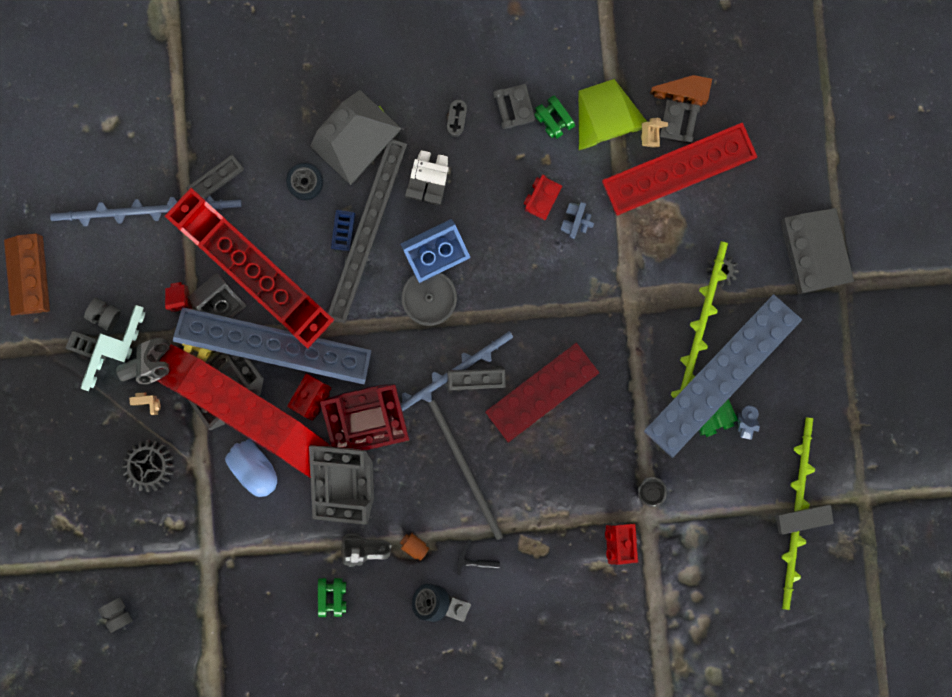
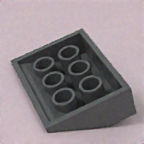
(816, 250)

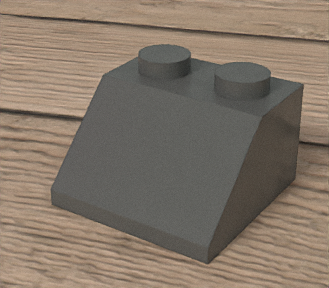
(217, 298)

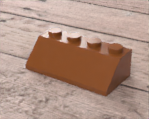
(26, 274)

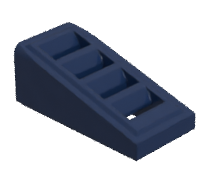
(336, 230)

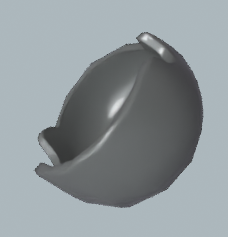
(652, 492)

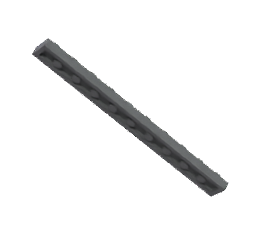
(367, 231)

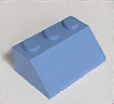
(435, 250)

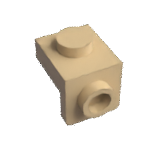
(651, 132)
(143, 399)

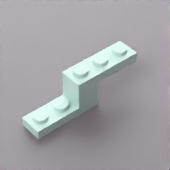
(112, 348)

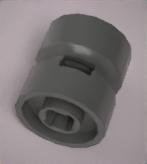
(102, 314)
(115, 615)

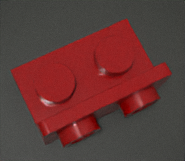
(543, 197)
(308, 397)
(621, 544)

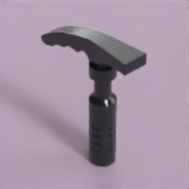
(479, 563)

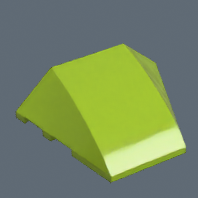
(606, 114)

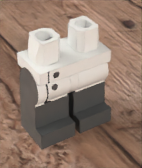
(433, 174)

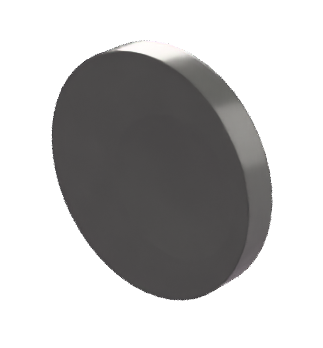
(430, 300)

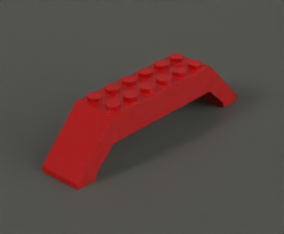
(249, 267)
(240, 408)

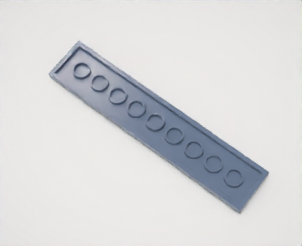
(271, 346)
(722, 376)

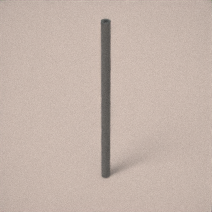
(465, 469)

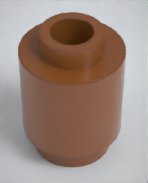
(414, 546)

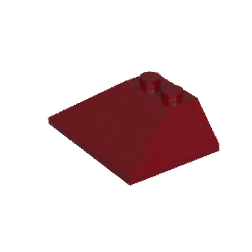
(365, 418)

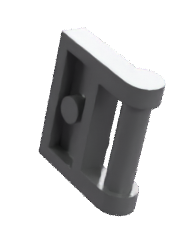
(520, 104)
(674, 115)

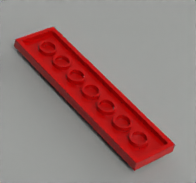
(679, 169)

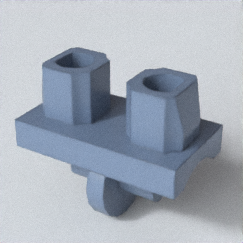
(572, 228)
(748, 421)

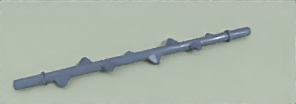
(136, 209)
(438, 380)

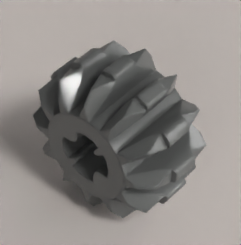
(728, 269)

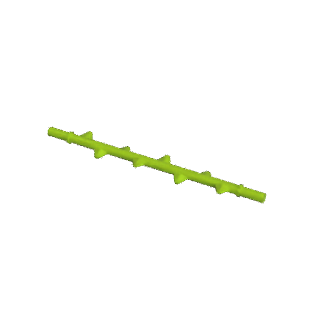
(699, 325)
(800, 503)

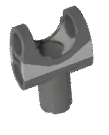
(146, 364)

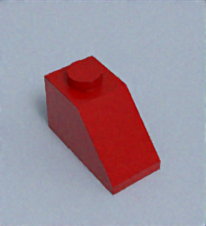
(177, 297)

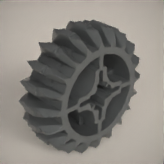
(131, 461)

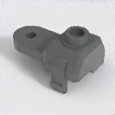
(357, 550)

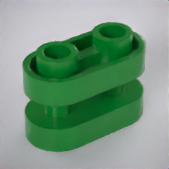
(543, 115)
(338, 589)

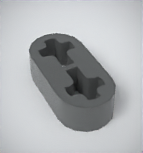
(452, 117)

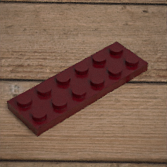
(542, 392)

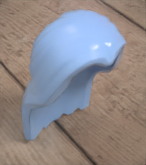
(252, 468)

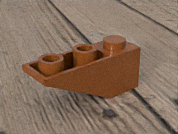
(689, 89)

